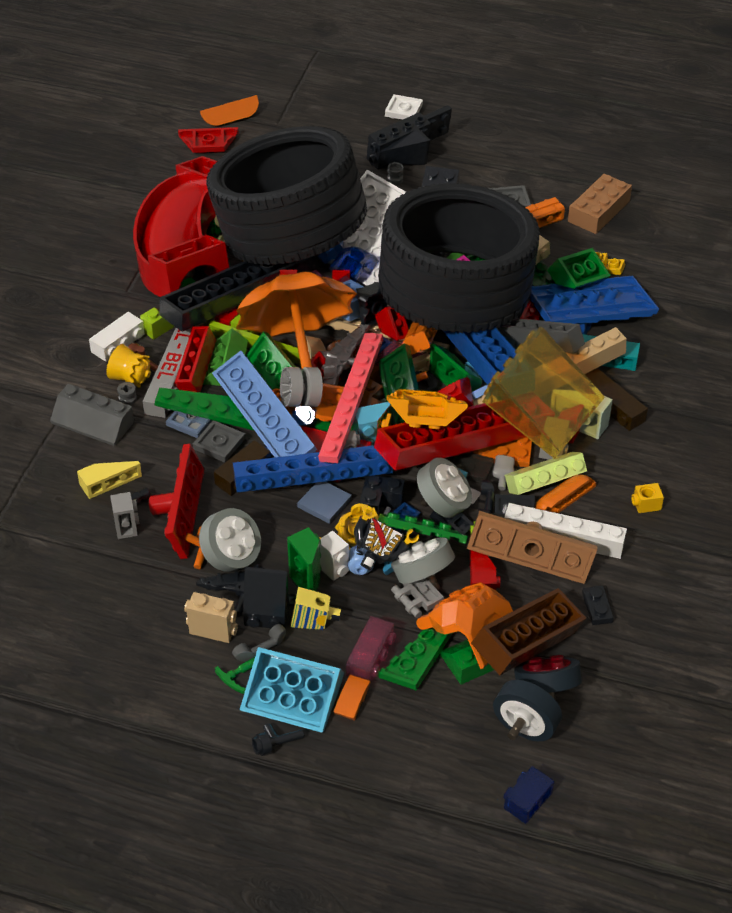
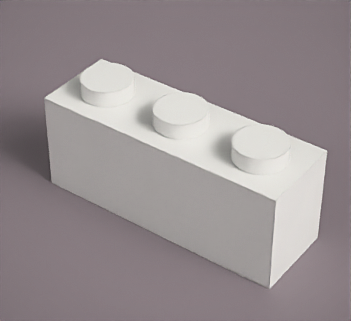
(122, 331)

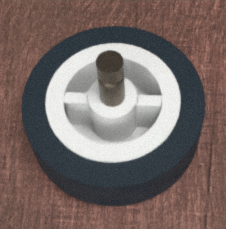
(527, 711)

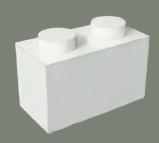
(334, 555)

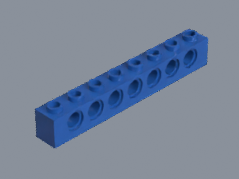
(307, 469)

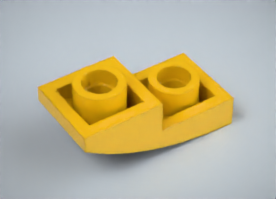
(613, 266)

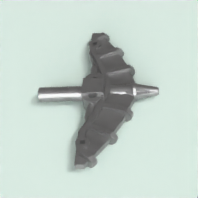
(341, 355)

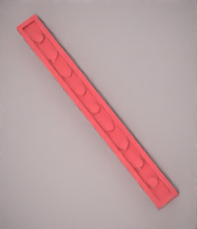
(350, 398)

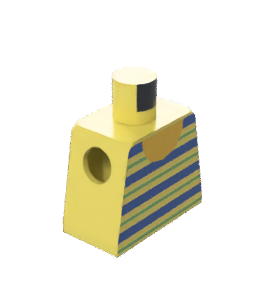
(312, 610)

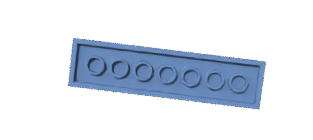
(262, 408)

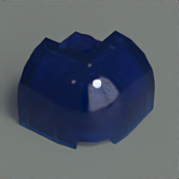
(355, 260)

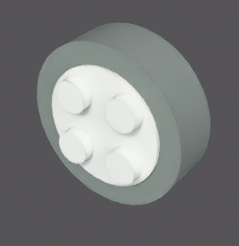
(444, 488)
(230, 540)
(423, 561)

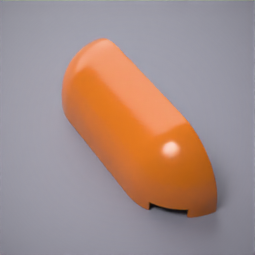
(230, 111)
(565, 493)

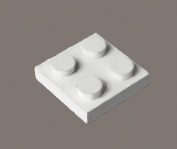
(403, 107)

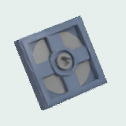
(188, 423)

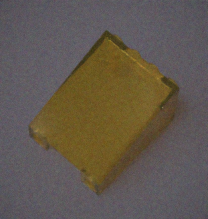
(543, 393)

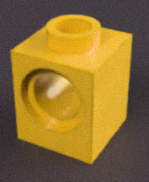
(647, 498)

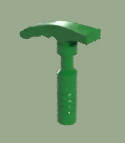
(227, 677)

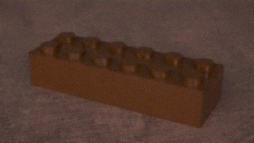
(528, 631)

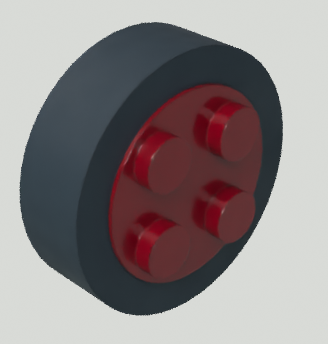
(551, 673)

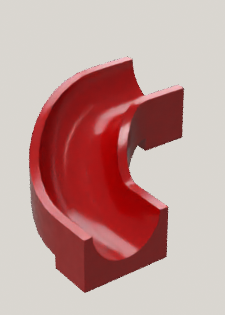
(173, 229)

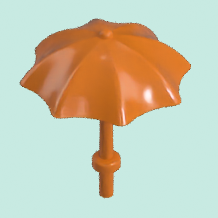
(295, 305)

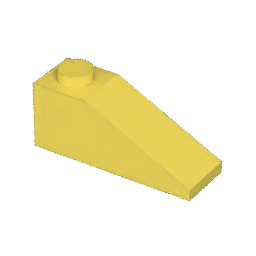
(107, 476)

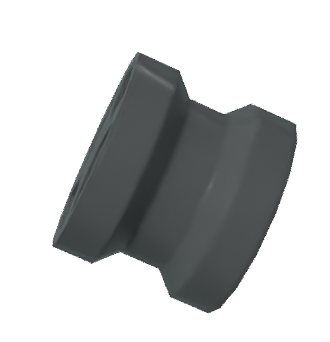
(127, 393)

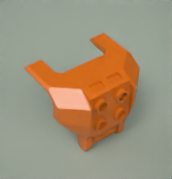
(467, 612)

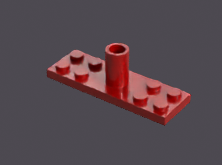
(181, 503)

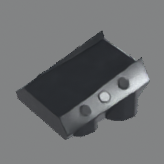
(370, 303)

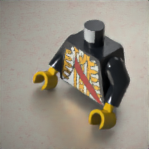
(378, 540)

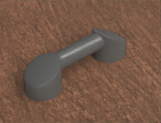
(244, 653)

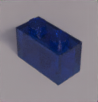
(528, 794)

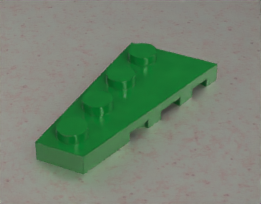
(425, 527)

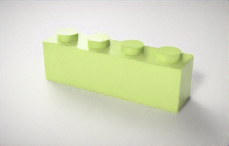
(545, 473)

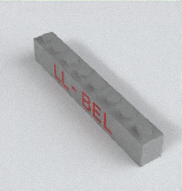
(167, 371)

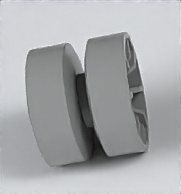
(301, 386)

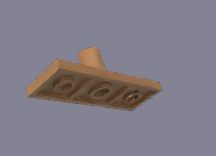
(532, 547)

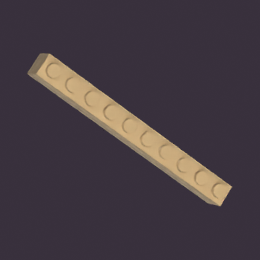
(593, 353)

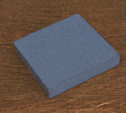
(324, 501)

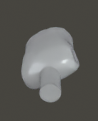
(503, 466)

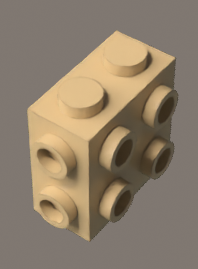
(211, 617)

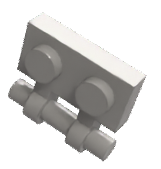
(424, 593)

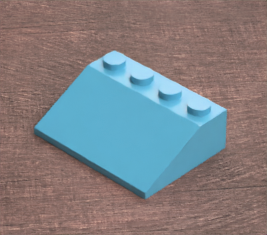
(291, 689)

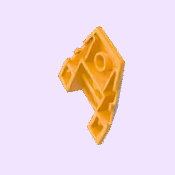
(425, 407)

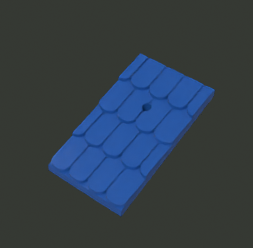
(602, 300)

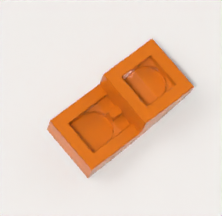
(351, 697)

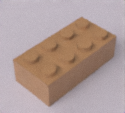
(599, 203)

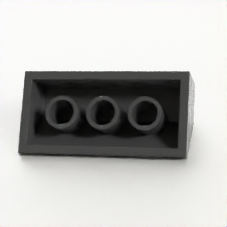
(92, 414)

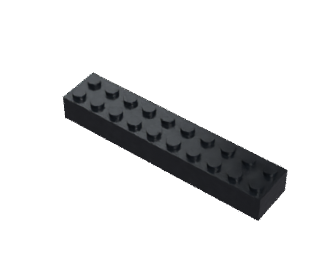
(222, 291)

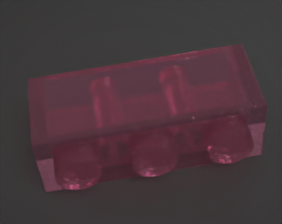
(371, 649)

